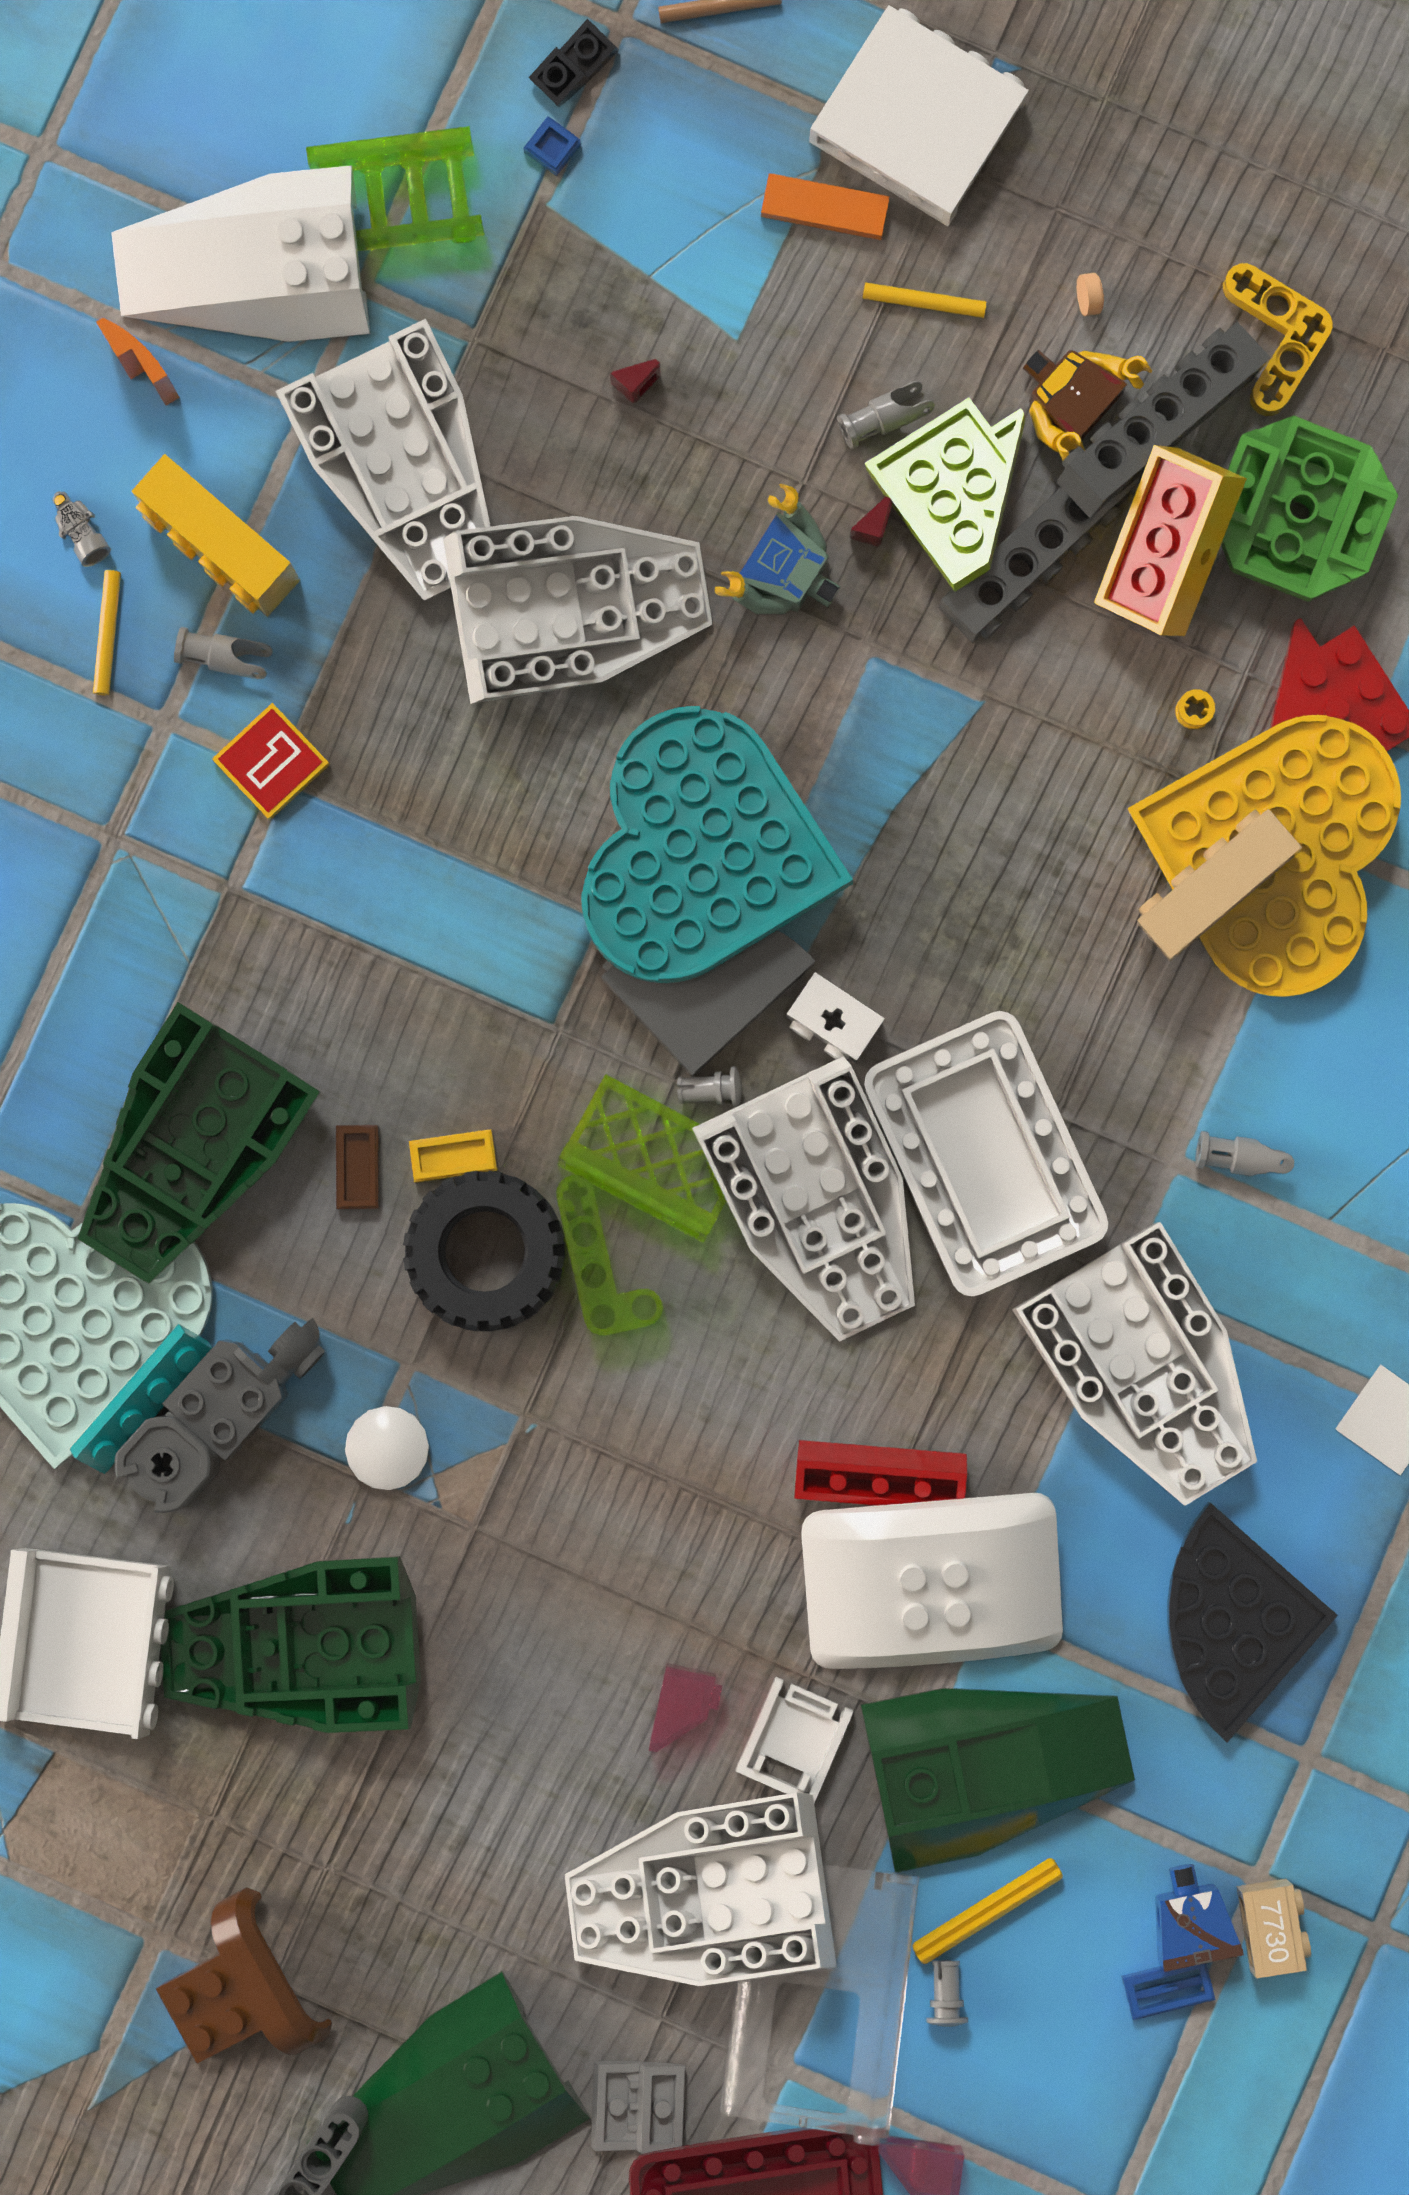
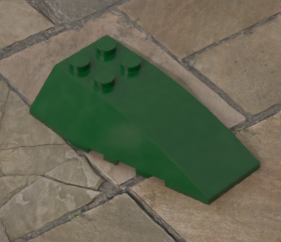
(189, 1142)
(303, 1648)
(458, 2100)

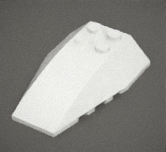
(251, 260)

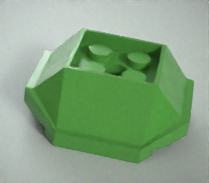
(1345, 500)

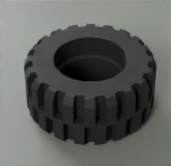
(428, 1238)

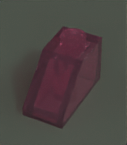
(683, 1703)
(924, 2165)

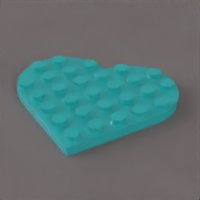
(705, 849)

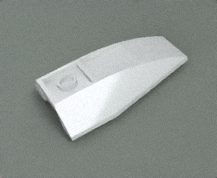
(395, 450)

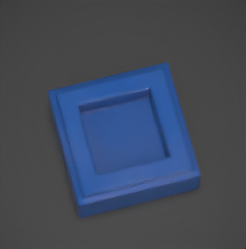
(552, 146)

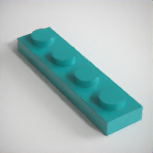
(140, 1398)

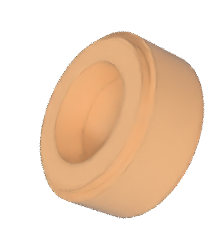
(1090, 294)

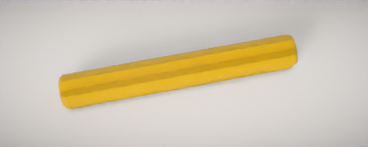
(987, 1911)

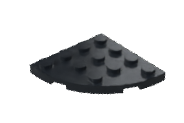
(1235, 1621)

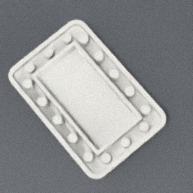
(985, 1153)
(932, 1581)

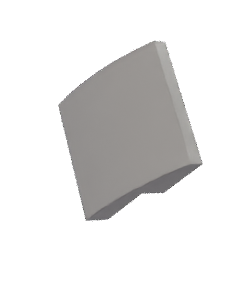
(637, 2106)

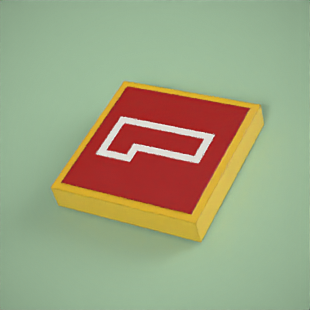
(271, 761)

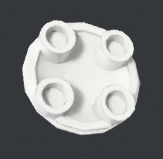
(387, 1448)

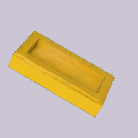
(452, 1155)

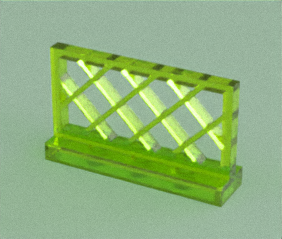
(628, 1183)

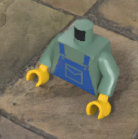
(784, 564)

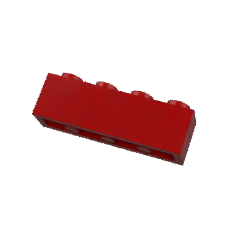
(877, 1474)

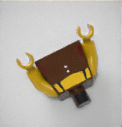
(1077, 394)

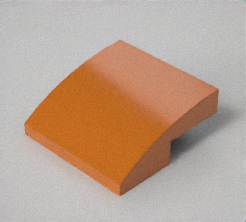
(137, 359)

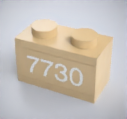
(1273, 1928)

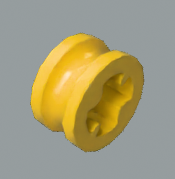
(1196, 697)

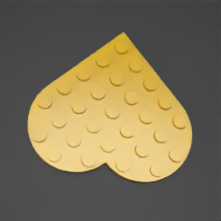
(1335, 798)

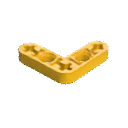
(1288, 324)

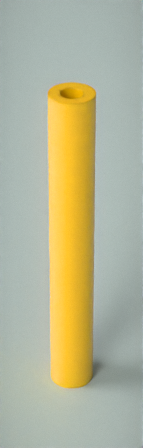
(924, 300)
(106, 633)

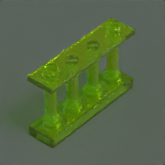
(411, 153)

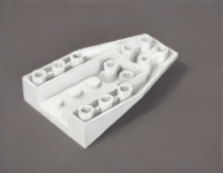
(568, 602)
(818, 1196)
(1147, 1363)
(709, 1896)

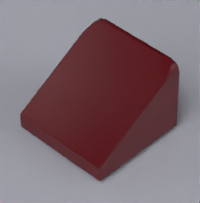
(636, 379)
(873, 524)

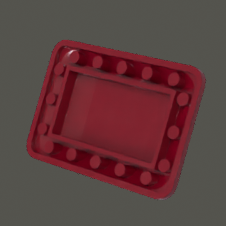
(762, 2164)

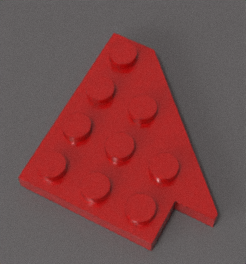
(1340, 682)

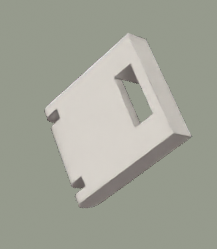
(797, 1733)

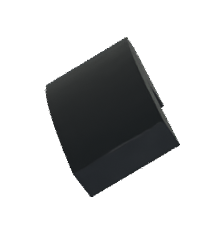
(574, 64)

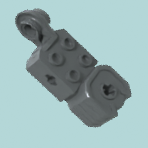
(213, 1416)

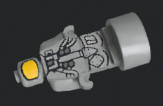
(74, 521)

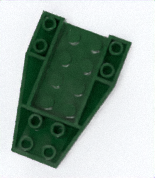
(988, 1765)

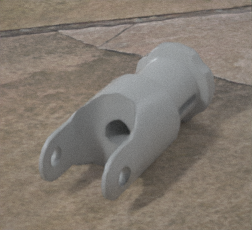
(883, 414)
(220, 653)
(1244, 1156)

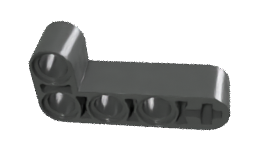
(309, 2169)

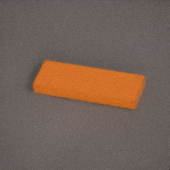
(825, 206)

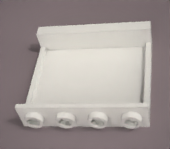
(918, 114)
(83, 1641)

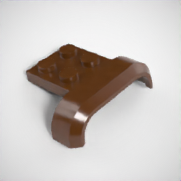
(238, 1990)

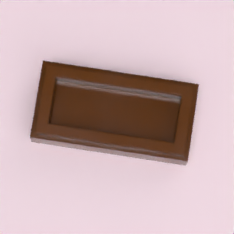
(357, 1167)

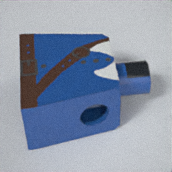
(1193, 1923)

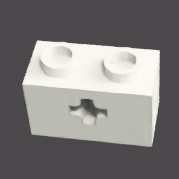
(824, 997)

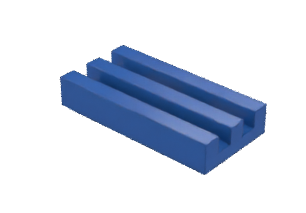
(1171, 2004)

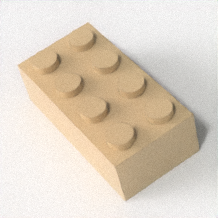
(1219, 884)

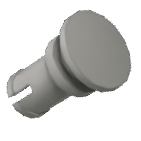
(711, 1088)
(946, 1995)

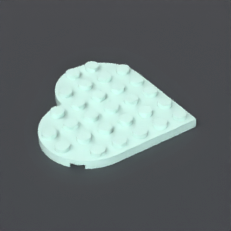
(79, 1324)

